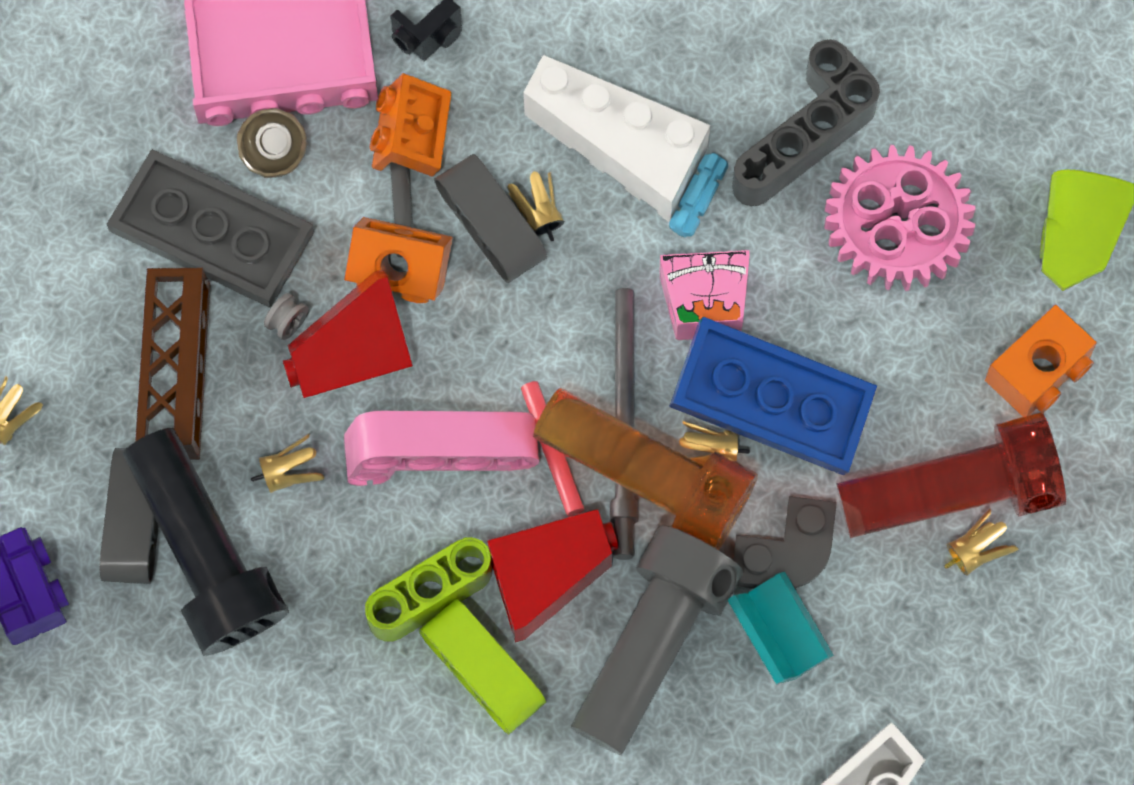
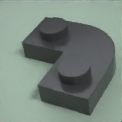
(802, 552)

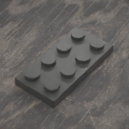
(210, 227)

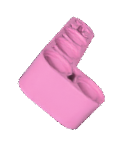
(437, 441)

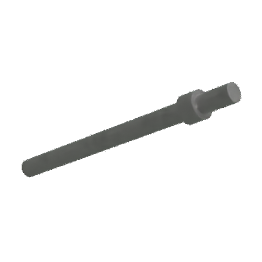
(624, 506)

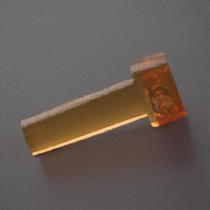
(701, 497)

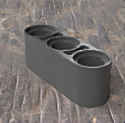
(490, 218)
(128, 528)

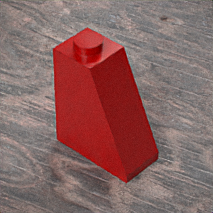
(350, 341)
(549, 567)

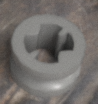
(286, 316)

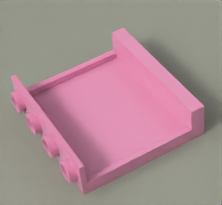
(278, 56)

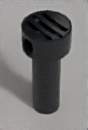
(228, 599)

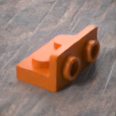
(411, 125)

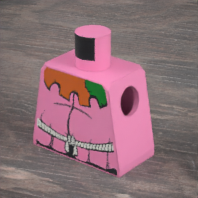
(704, 286)

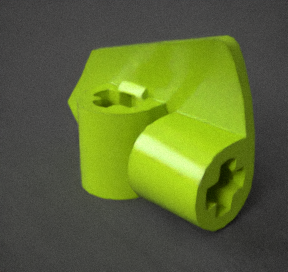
(1082, 224)

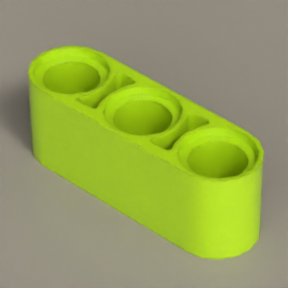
(439, 569)
(482, 666)

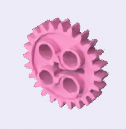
(883, 183)

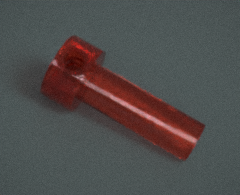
(1017, 468)

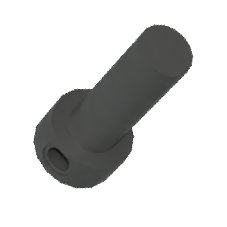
(683, 581)

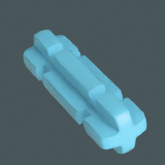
(698, 195)

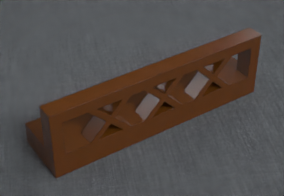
(191, 356)

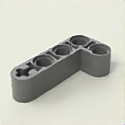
(799, 131)

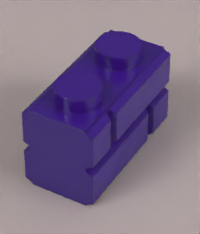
(27, 597)

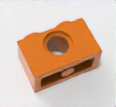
(423, 250)
(1050, 338)

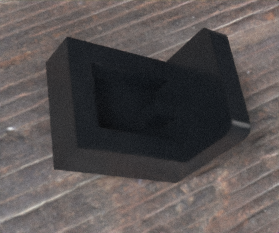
(435, 30)

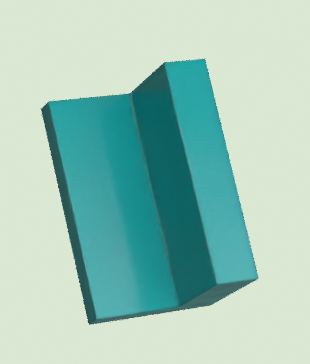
(781, 629)

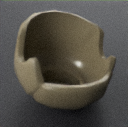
(271, 143)

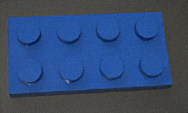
(773, 396)

